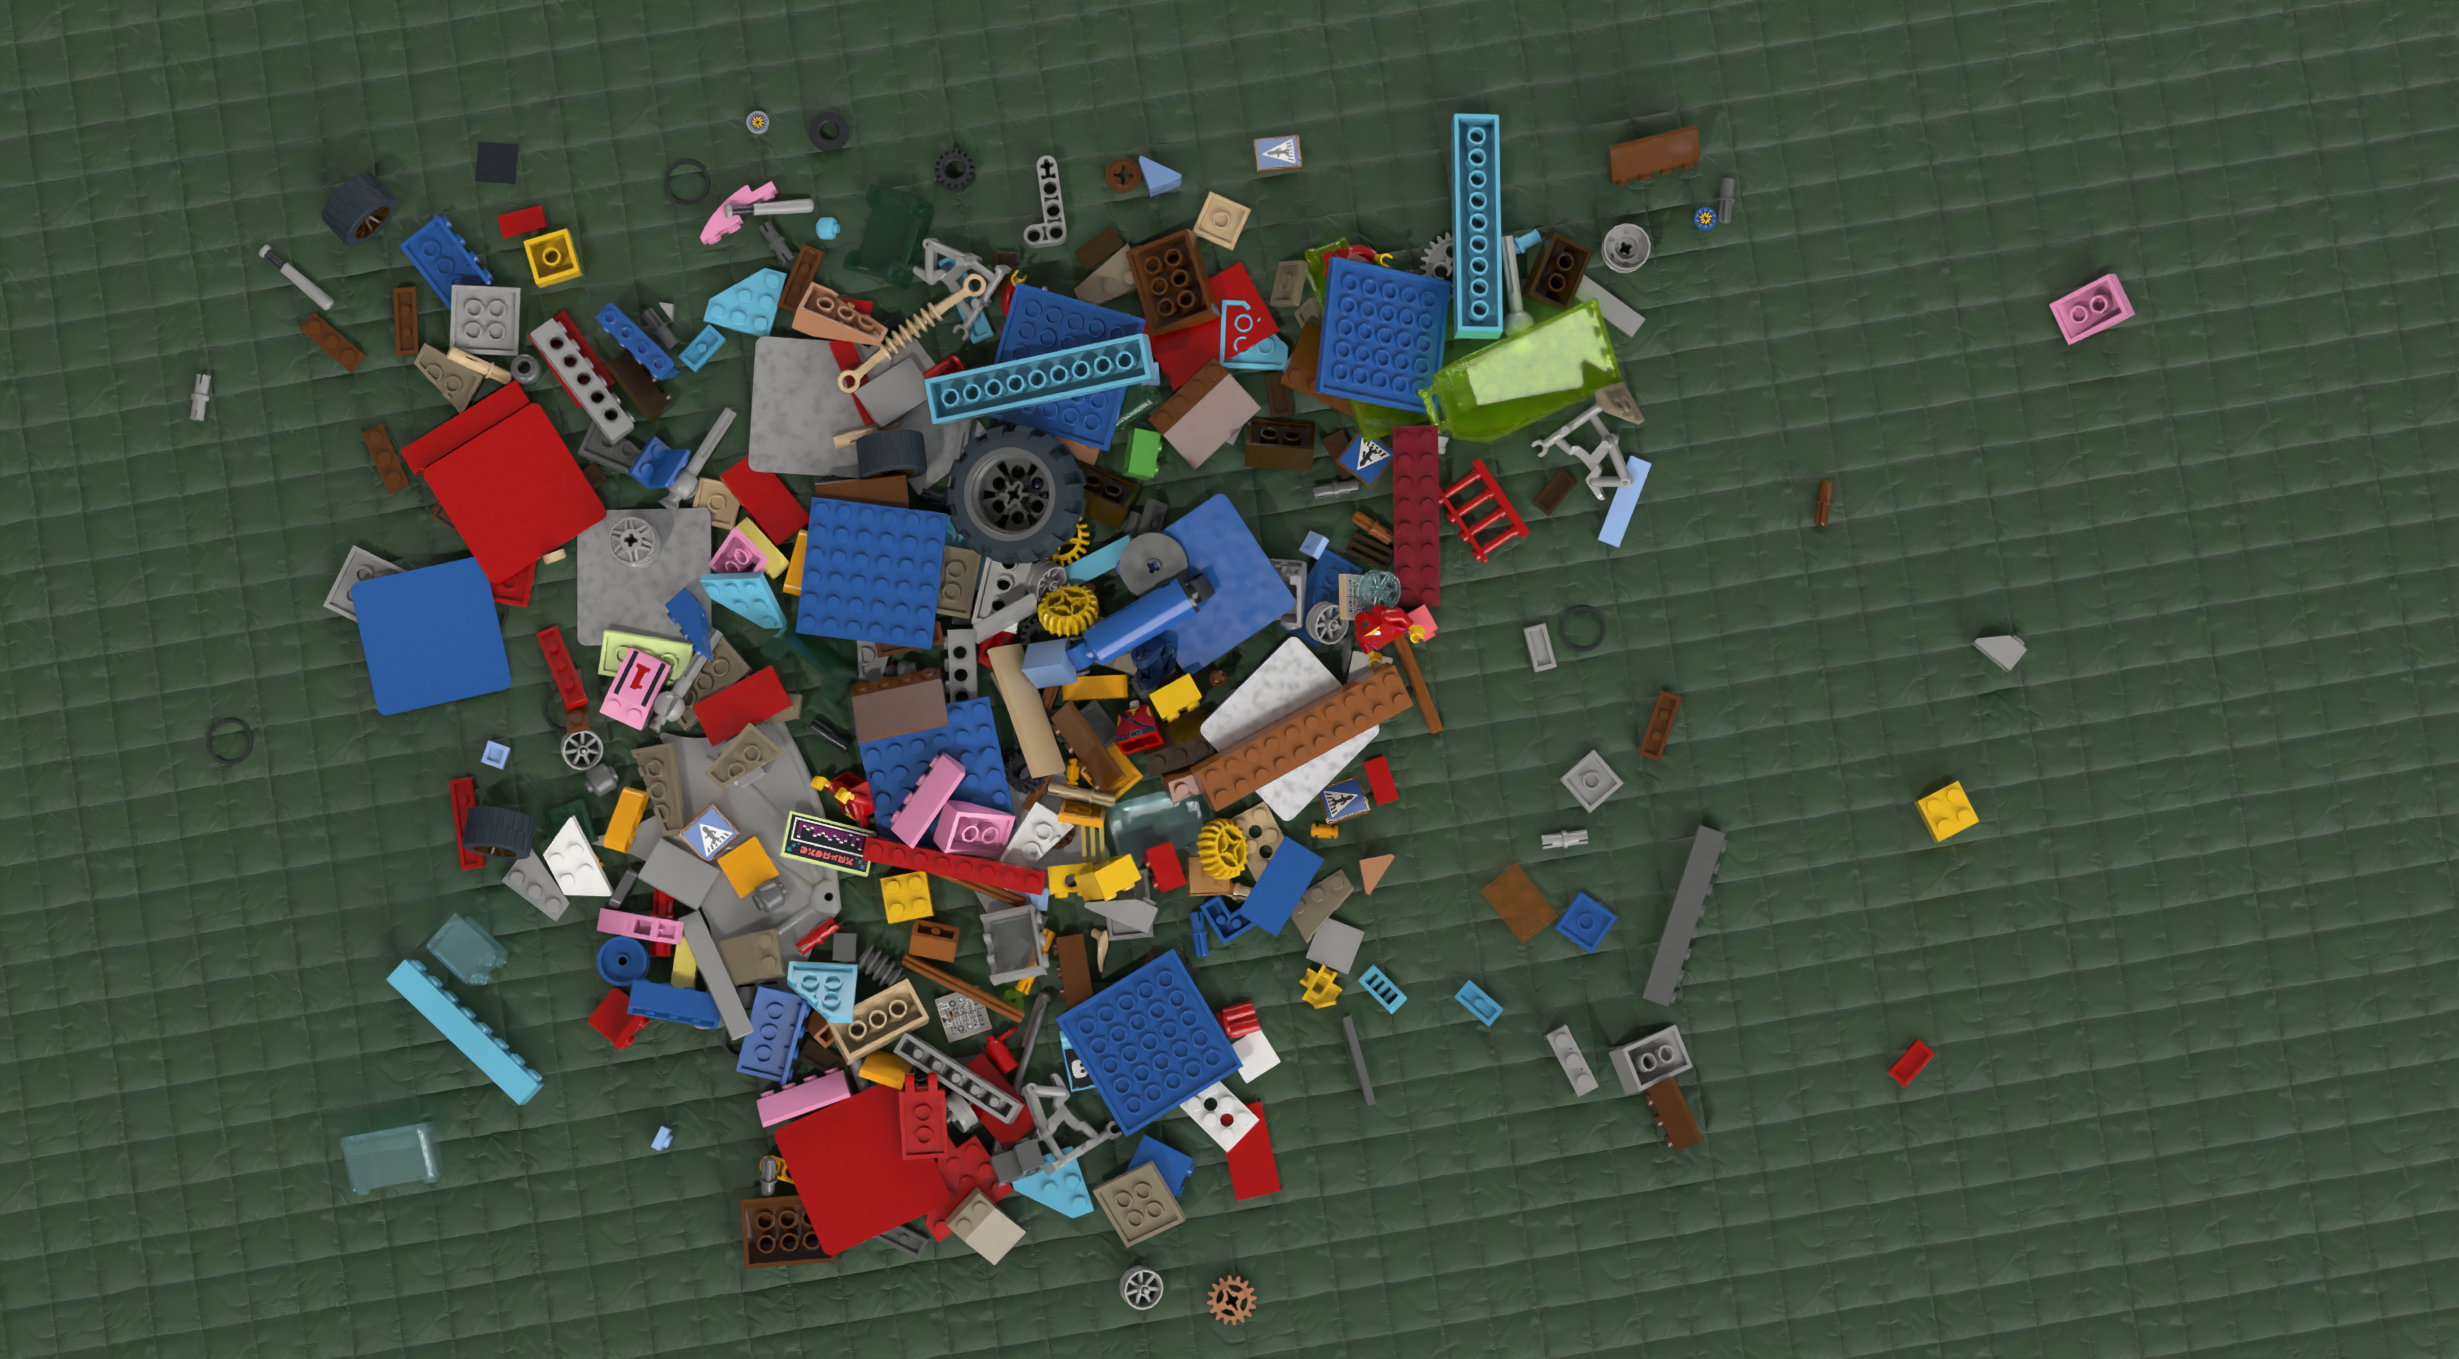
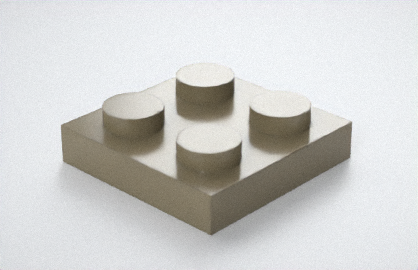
(1289, 284)

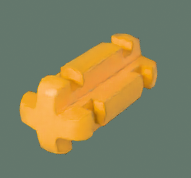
(1072, 772)
(1324, 831)

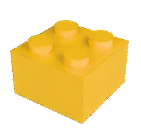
(553, 258)
(1175, 698)
(1946, 812)
(1107, 878)
(907, 897)

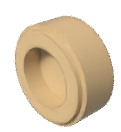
(554, 556)

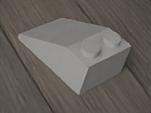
(1132, 913)
(1650, 1060)

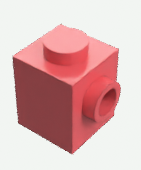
(1422, 617)

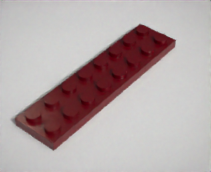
(1416, 514)

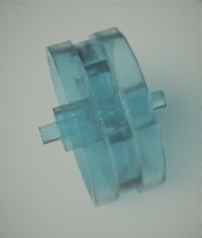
(1379, 589)

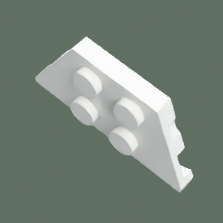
(576, 864)

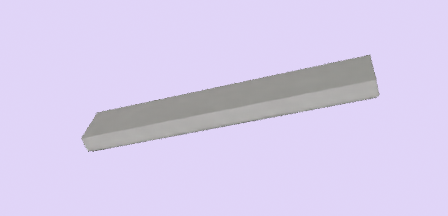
(715, 976)

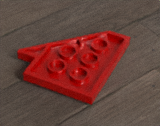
(962, 1171)

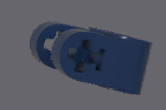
(1157, 664)

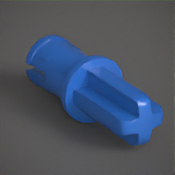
(1199, 934)

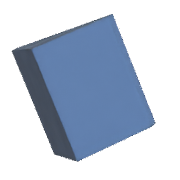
(1158, 177)
(1049, 664)

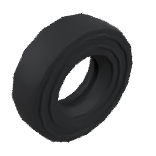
(829, 118)

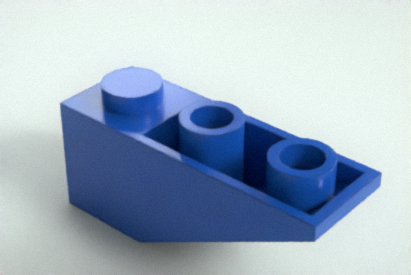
(692, 618)

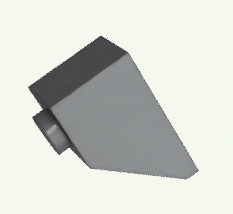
(2001, 650)

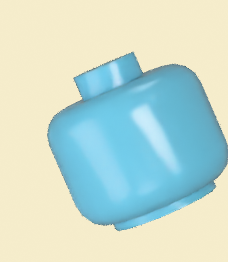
(827, 228)

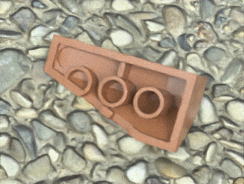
(829, 317)

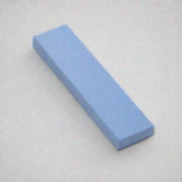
(1624, 503)

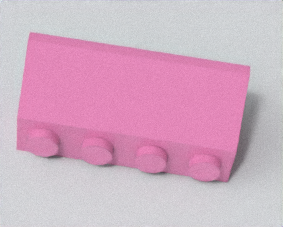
(927, 799)
(804, 1097)

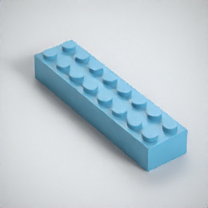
(465, 1032)

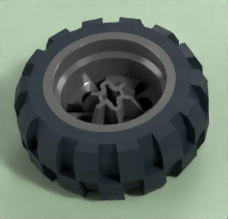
(979, 471)

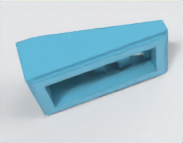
(1396, 1003)

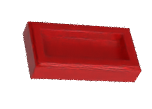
(522, 222)
(1380, 780)
(1911, 1063)

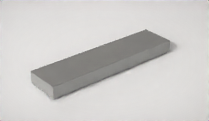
(1611, 308)

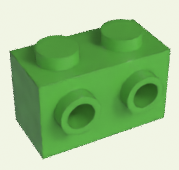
(1142, 454)

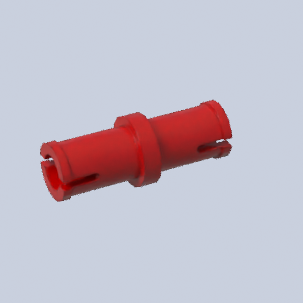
(817, 936)

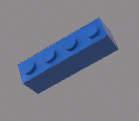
(673, 1004)

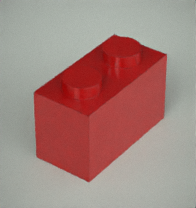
(1165, 866)

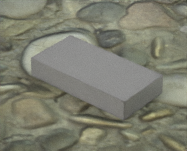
(1539, 647)

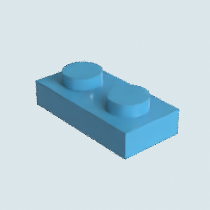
(702, 348)
(1478, 1003)

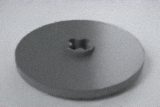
(1145, 549)

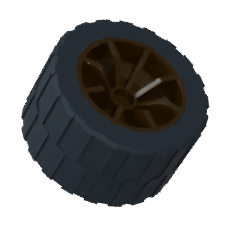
(359, 209)
(891, 453)
(498, 832)

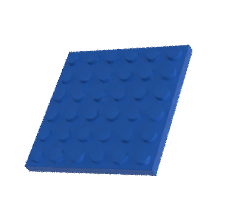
(1049, 323)
(1381, 334)
(871, 573)
(970, 738)
(1149, 1042)

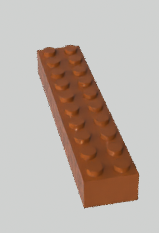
(1301, 736)

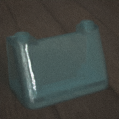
(1154, 820)
(391, 1157)

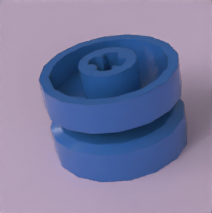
(613, 952)

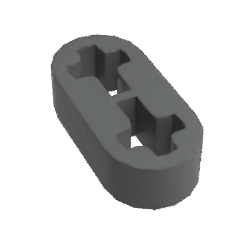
(623, 889)

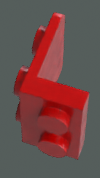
(614, 1021)

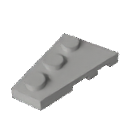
(869, 665)
(537, 886)

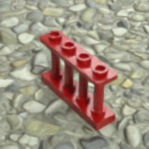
(1503, 510)

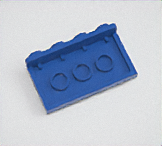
(443, 259)
(637, 342)
(776, 1028)

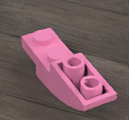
(720, 224)
(640, 926)

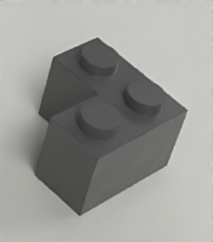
(1018, 1163)

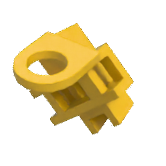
(1319, 987)

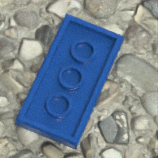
(1321, 586)
(1280, 886)

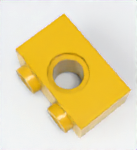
(1057, 877)

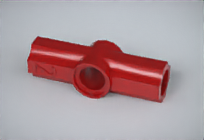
(662, 908)

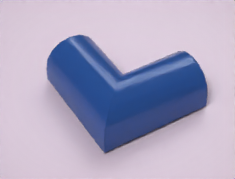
(1224, 923)

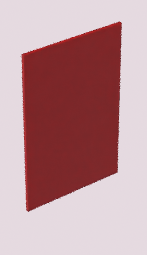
(1191, 348)

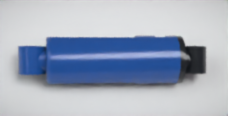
(1140, 621)

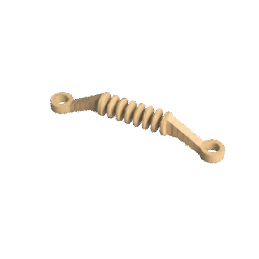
(912, 329)

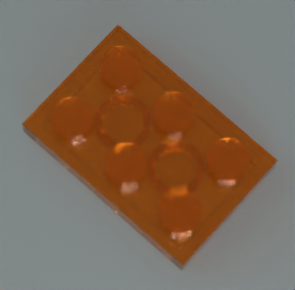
(1519, 903)

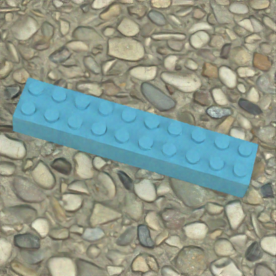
(1476, 226)
(1040, 379)

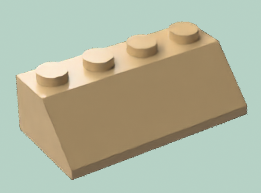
(879, 1021)

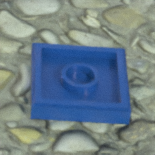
(1586, 922)

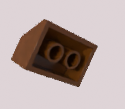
(1673, 1114)

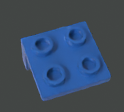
(658, 464)

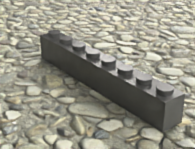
(1683, 916)

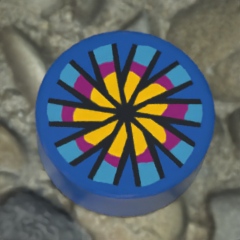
(1705, 219)

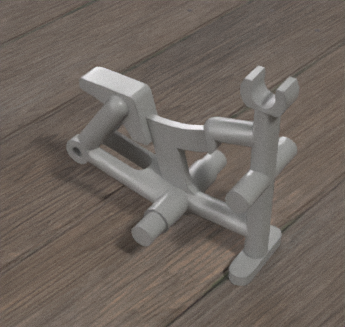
(964, 263)
(1608, 444)
(1046, 1128)

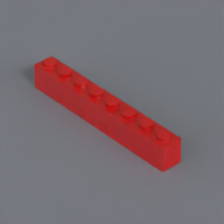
(956, 866)

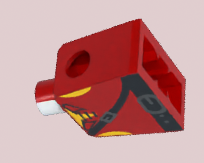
(1137, 729)

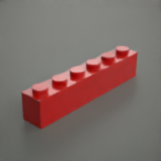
(465, 427)

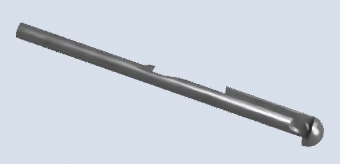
(1029, 1042)

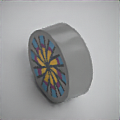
(757, 122)

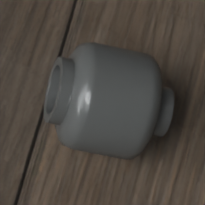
(526, 369)
(601, 779)
(769, 896)

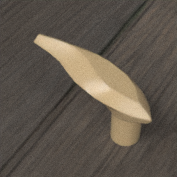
(1102, 942)

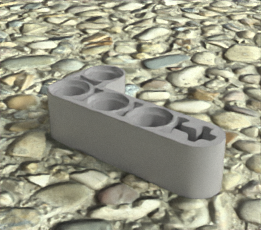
(1048, 201)

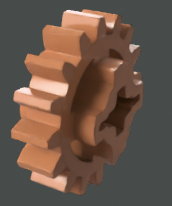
(1242, 1294)

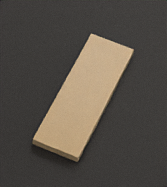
(1026, 711)

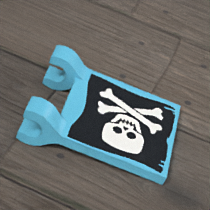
(1076, 1072)

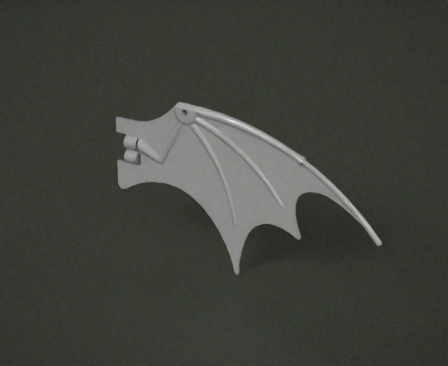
(760, 812)

